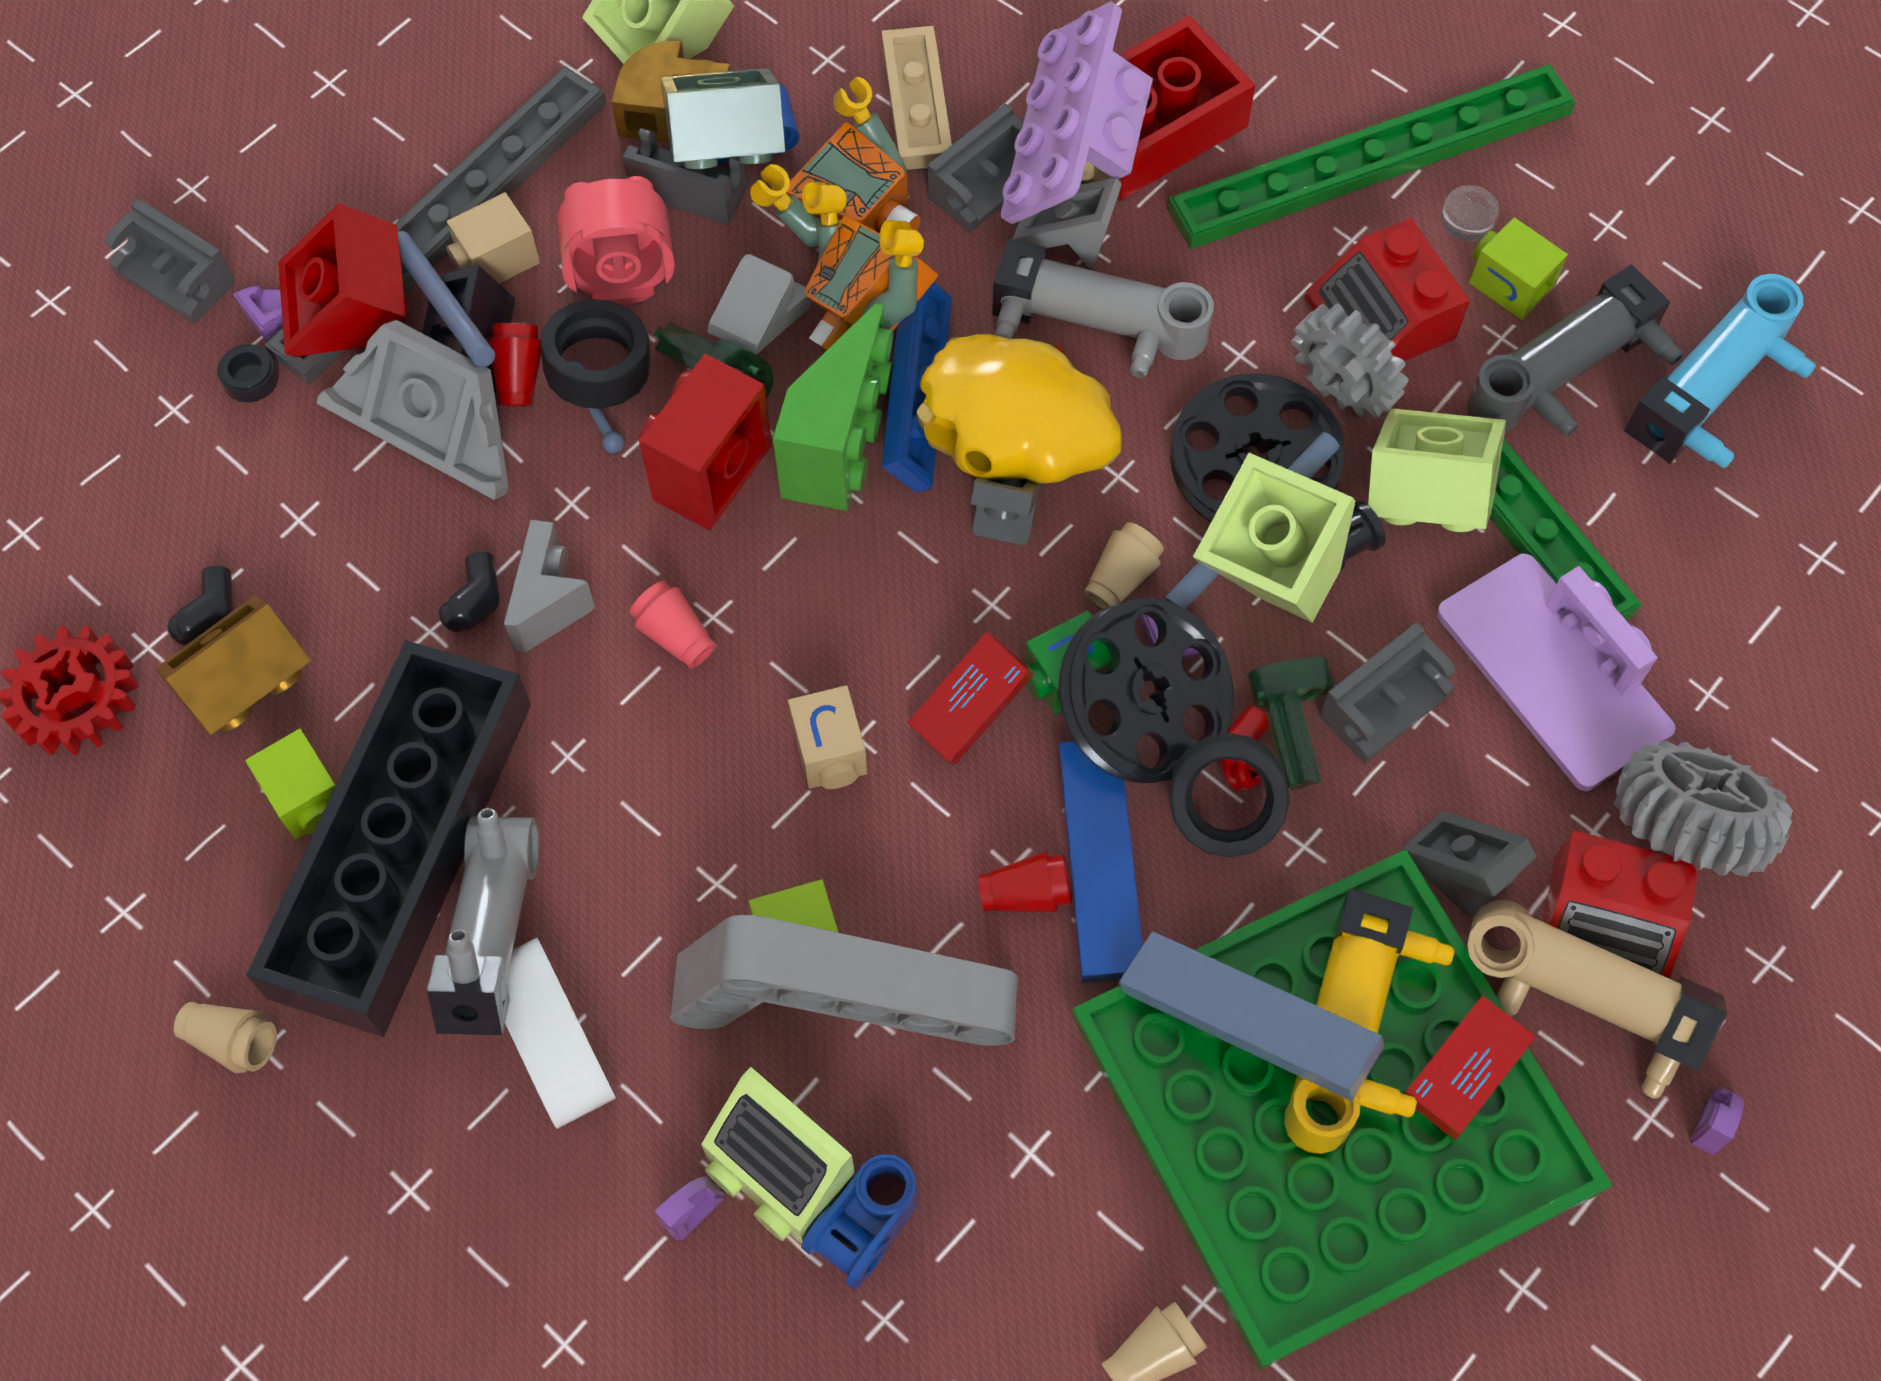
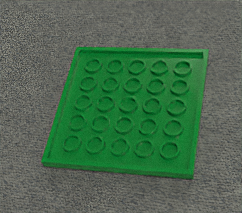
(1337, 1234)

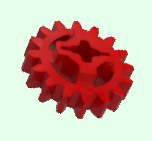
(68, 690)

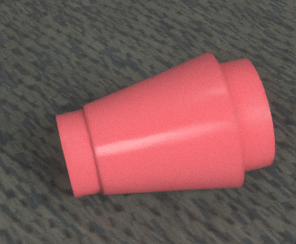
(670, 622)

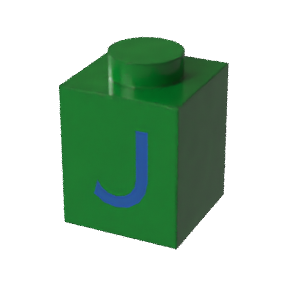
(1045, 656)

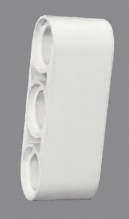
(552, 1039)

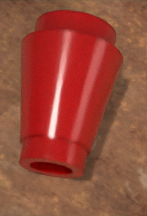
(515, 362)
(1027, 885)

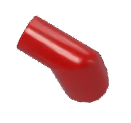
(1236, 773)

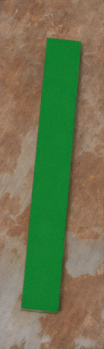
(1369, 156)

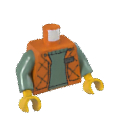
(855, 158)
(861, 267)

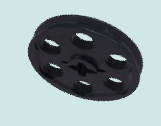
(1237, 433)
(1129, 670)

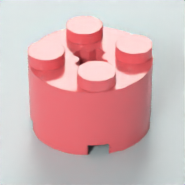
(615, 239)

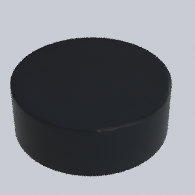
(248, 373)

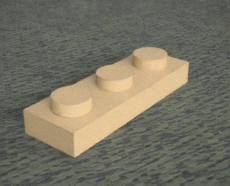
(916, 95)

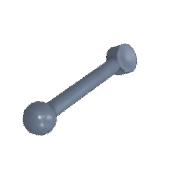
(613, 441)

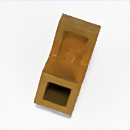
(638, 90)

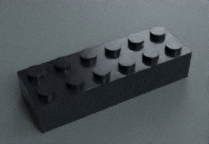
(391, 839)

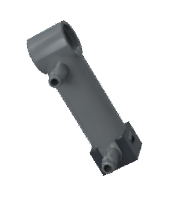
(1619, 317)

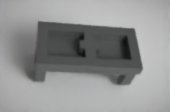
(973, 171)
(703, 192)
(168, 261)
(1389, 693)

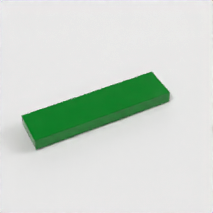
(1542, 529)

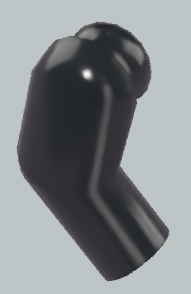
(475, 599)
(206, 609)

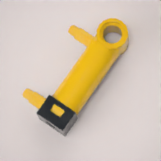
(1355, 987)

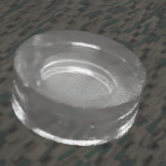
(1469, 213)

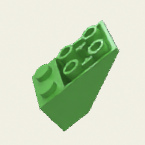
(833, 415)

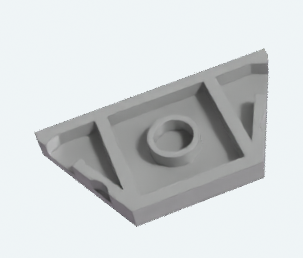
(425, 404)

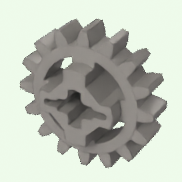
(1349, 360)

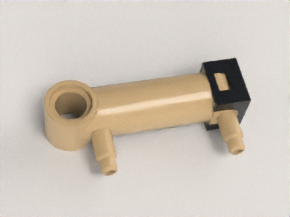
(1672, 1014)

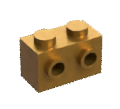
(234, 666)

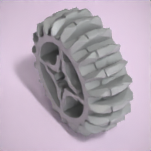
(1703, 808)

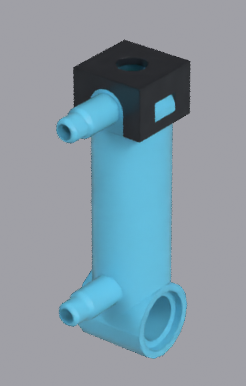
(1677, 406)

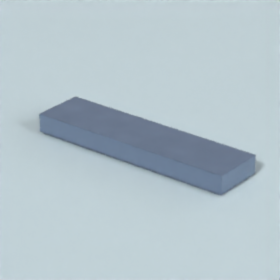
(1253, 1015)

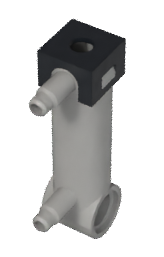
(1149, 313)
(469, 981)

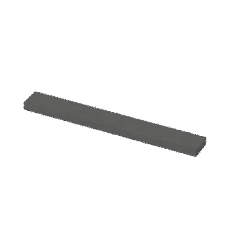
(491, 169)

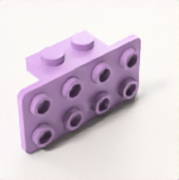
(1078, 110)
(1561, 665)

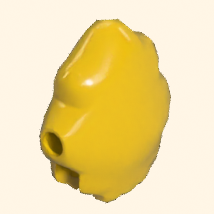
(1016, 411)

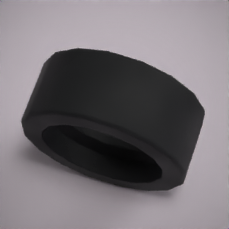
(595, 320)
(1236, 841)

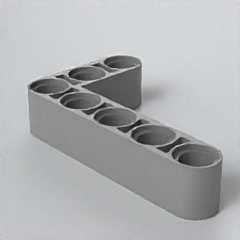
(840, 976)

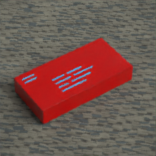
(970, 698)
(1469, 1067)

